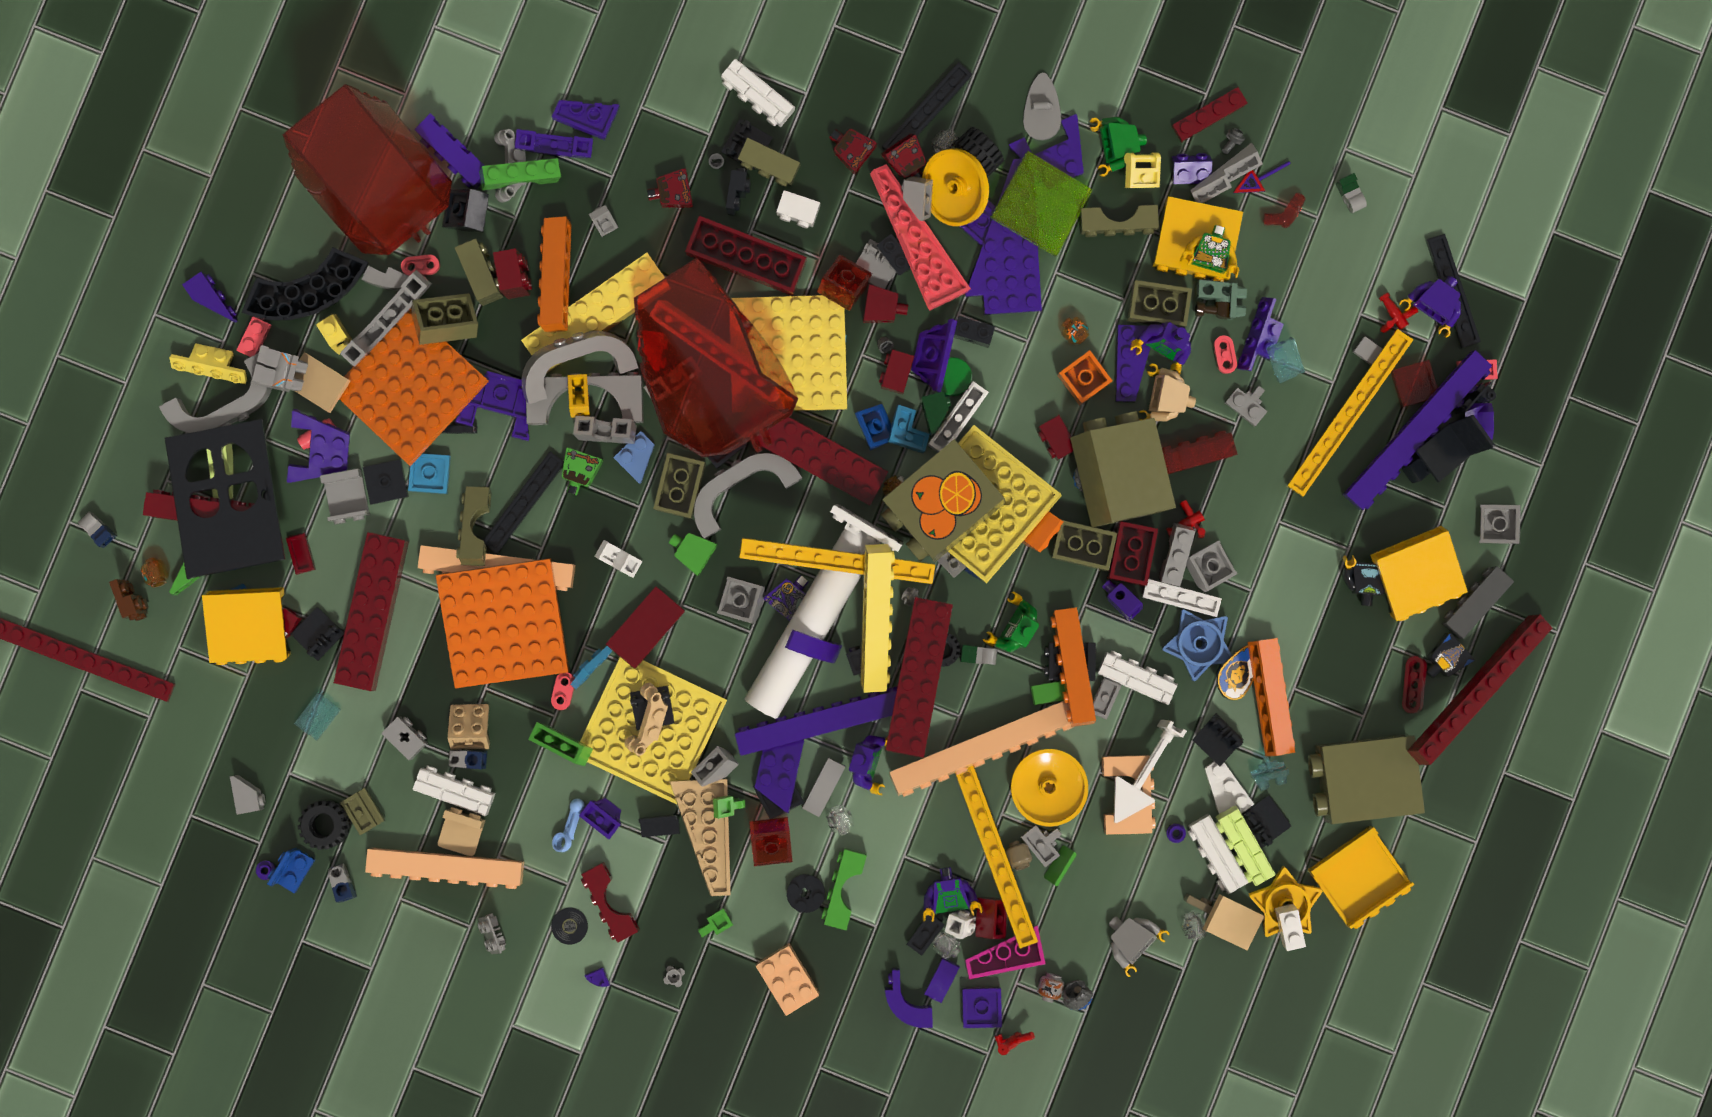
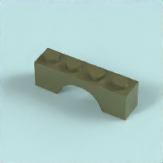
(1095, 222)
(476, 503)

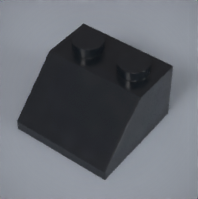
(466, 210)

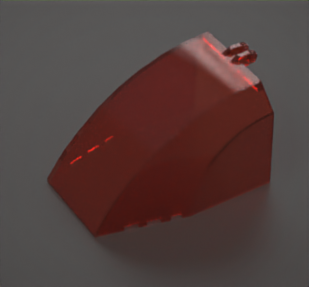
(367, 170)
(708, 365)

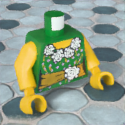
(1212, 253)

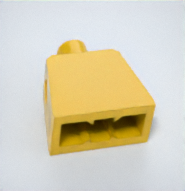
(578, 399)

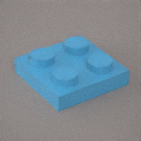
(430, 474)

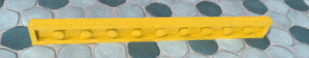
(1350, 412)
(829, 559)
(996, 858)

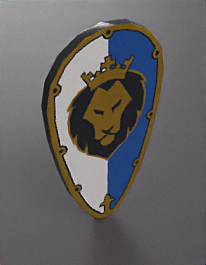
(1235, 675)

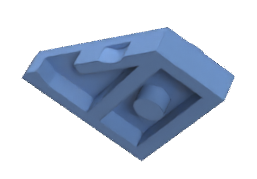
(636, 456)

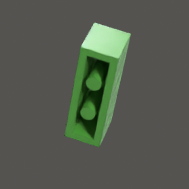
(560, 744)

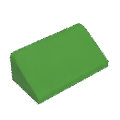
(1060, 865)

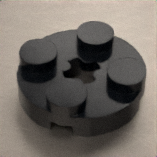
(815, 898)

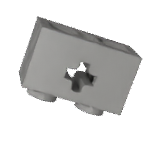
(395, 736)

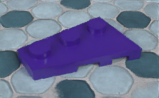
(588, 118)

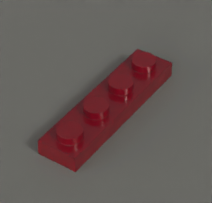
(1209, 114)

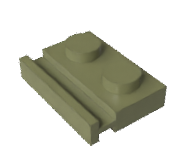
(362, 811)

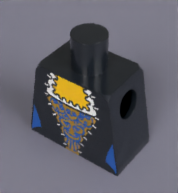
(1448, 657)

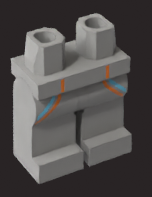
(277, 370)

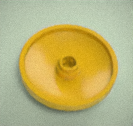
(958, 186)
(1049, 787)

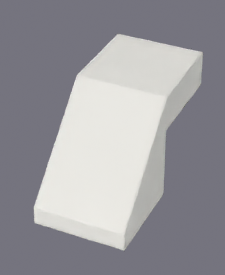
(618, 558)

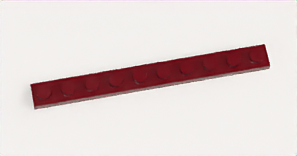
(86, 660)

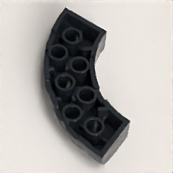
(306, 294)

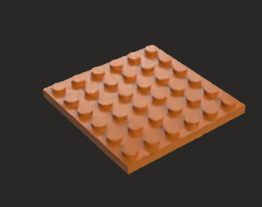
(410, 389)
(502, 623)

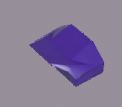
(1485, 415)
(602, 816)

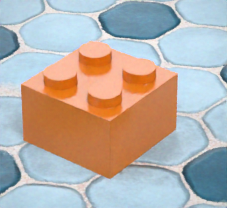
(1084, 377)

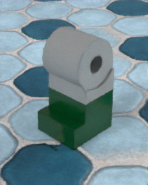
(1351, 193)
(978, 655)

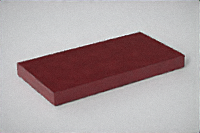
(645, 627)

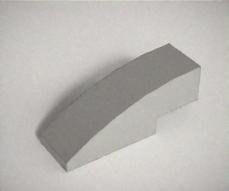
(390, 280)
(824, 787)

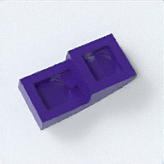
(941, 980)

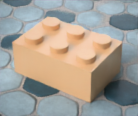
(787, 979)

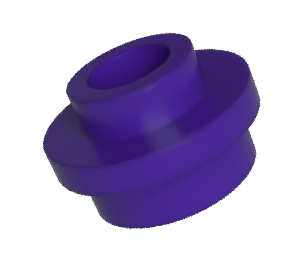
(1182, 833)
(260, 874)

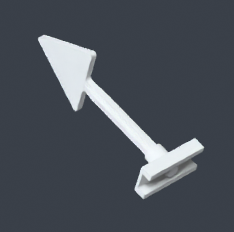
(1128, 797)

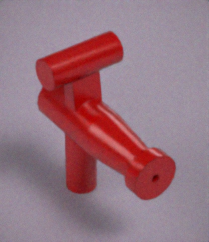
(1397, 316)
(1192, 519)
(1010, 1043)

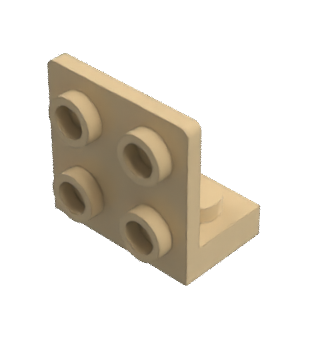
(468, 726)

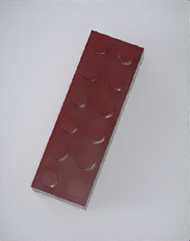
(746, 255)
(162, 505)

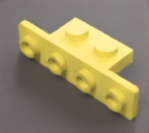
(209, 362)

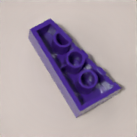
(450, 150)

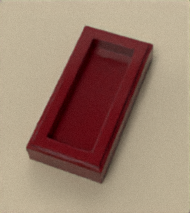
(300, 553)

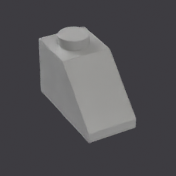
(918, 196)
(715, 766)
(246, 796)

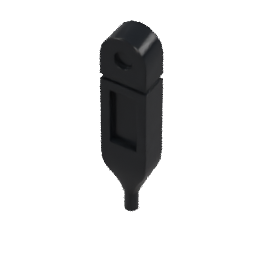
(460, 429)

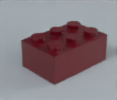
(512, 274)
(1132, 553)

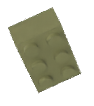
(768, 162)
(479, 271)
(1159, 303)
(444, 318)
(679, 486)
(1084, 546)

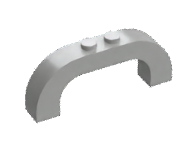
(387, 318)
(568, 349)
(235, 411)
(738, 472)

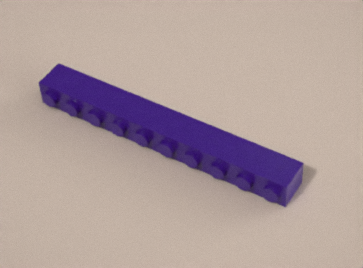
(1417, 430)
(816, 723)

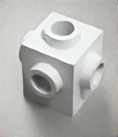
(960, 924)

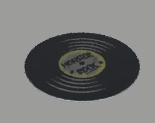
(569, 926)

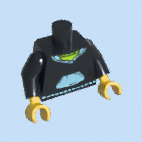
(1363, 579)

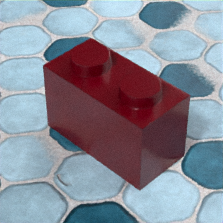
(897, 371)
(1056, 437)
(992, 920)

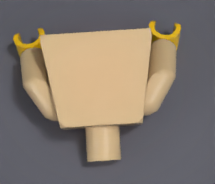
(1168, 396)

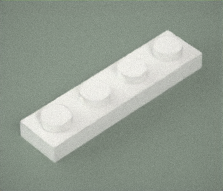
(1182, 598)

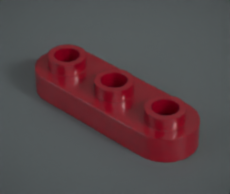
(1411, 693)

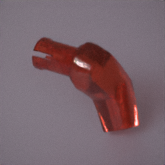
(1289, 215)

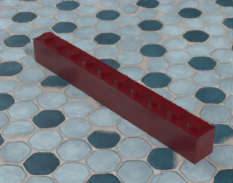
(1479, 689)

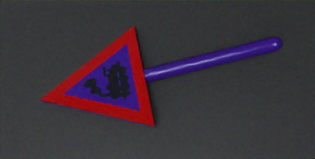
(1252, 183)

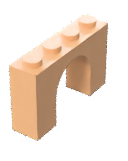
(1131, 766)

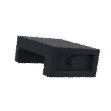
(1052, 669)

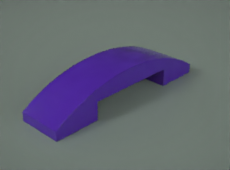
(553, 145)
(813, 647)

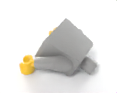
(1132, 939)

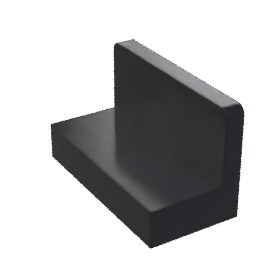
(659, 825)

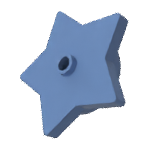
(1213, 647)

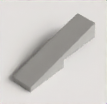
(1220, 179)

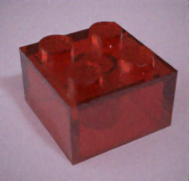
(844, 282)
(771, 841)

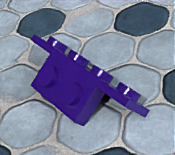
(1263, 334)

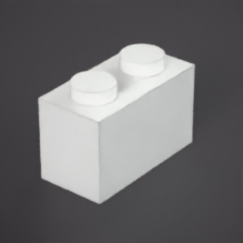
(798, 209)
(1290, 927)

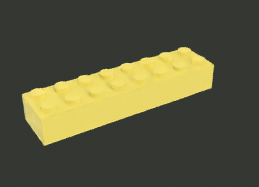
(602, 306)

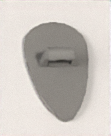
(1042, 109)

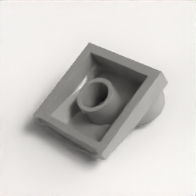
(1500, 524)
(1210, 567)
(741, 600)

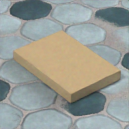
(321, 383)
(1233, 922)

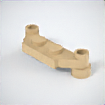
(651, 723)

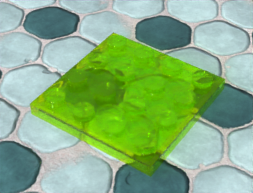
(1041, 203)

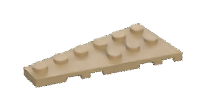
(707, 834)

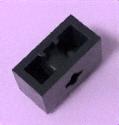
(974, 331)

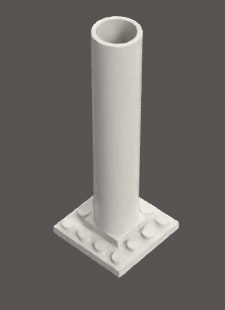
(814, 615)

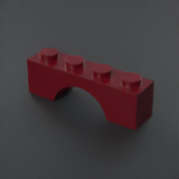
(620, 924)

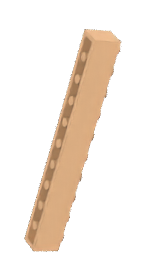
(979, 749)

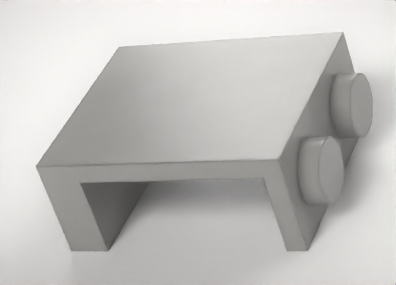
(346, 496)

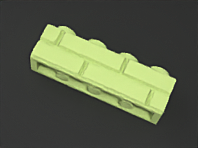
(1245, 846)

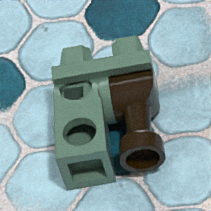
(1225, 299)

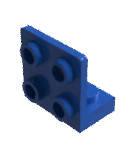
(291, 869)

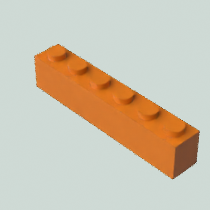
(555, 274)
(1073, 666)
(1271, 697)

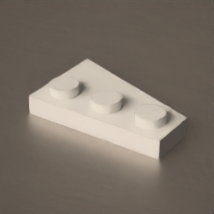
(1226, 789)

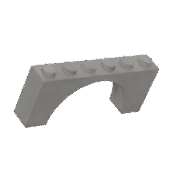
(625, 389)

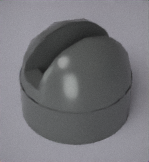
(716, 165)
(885, 344)

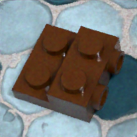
(130, 606)

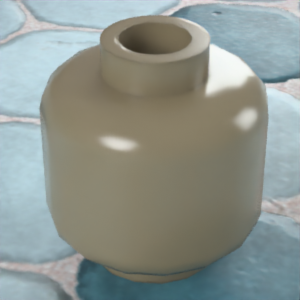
(1018, 855)

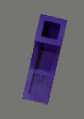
(908, 1013)

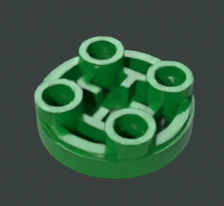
(957, 377)

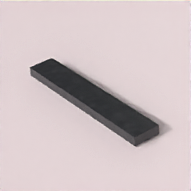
(932, 104)
(1444, 267)
(523, 502)

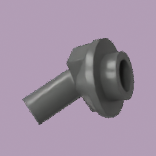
(1235, 137)

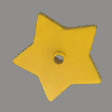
(1285, 889)

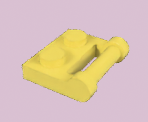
(1142, 176)

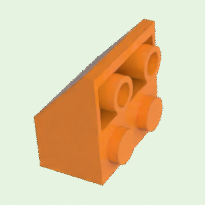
(1043, 532)

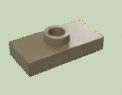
(1203, 904)

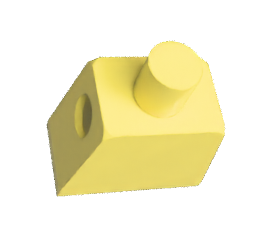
(334, 333)

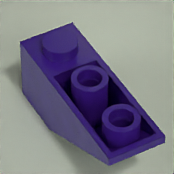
(202, 291)

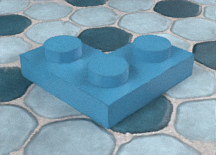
(903, 433)
(587, 667)

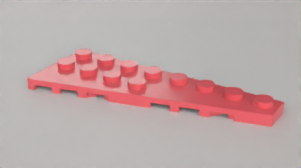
(929, 262)

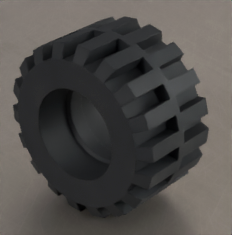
(982, 148)
(308, 828)

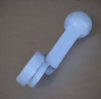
(576, 807)

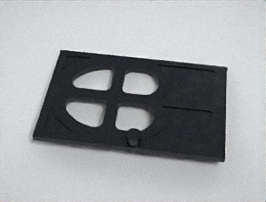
(231, 536)

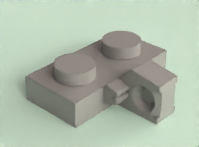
(1247, 405)
(1042, 844)

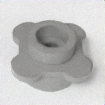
(909, 596)
(674, 981)

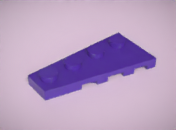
(1128, 364)

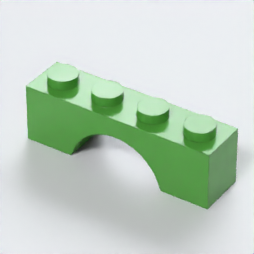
(520, 172)
(851, 864)

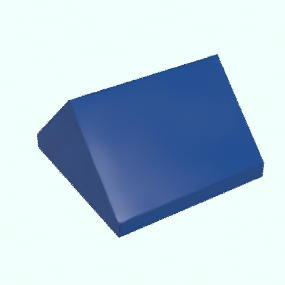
(874, 426)

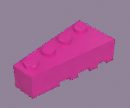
(1005, 958)

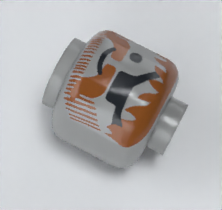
(1050, 987)

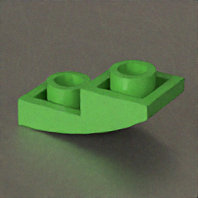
(1047, 693)

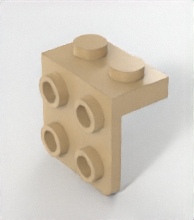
(461, 831)

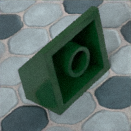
(935, 410)

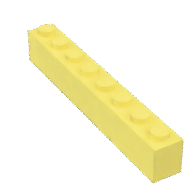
(876, 617)

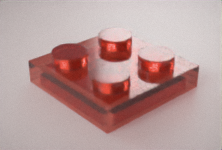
(1414, 383)

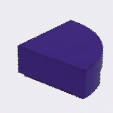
(598, 977)

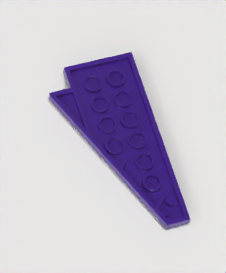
(1007, 269)

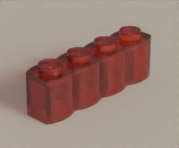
(1200, 452)

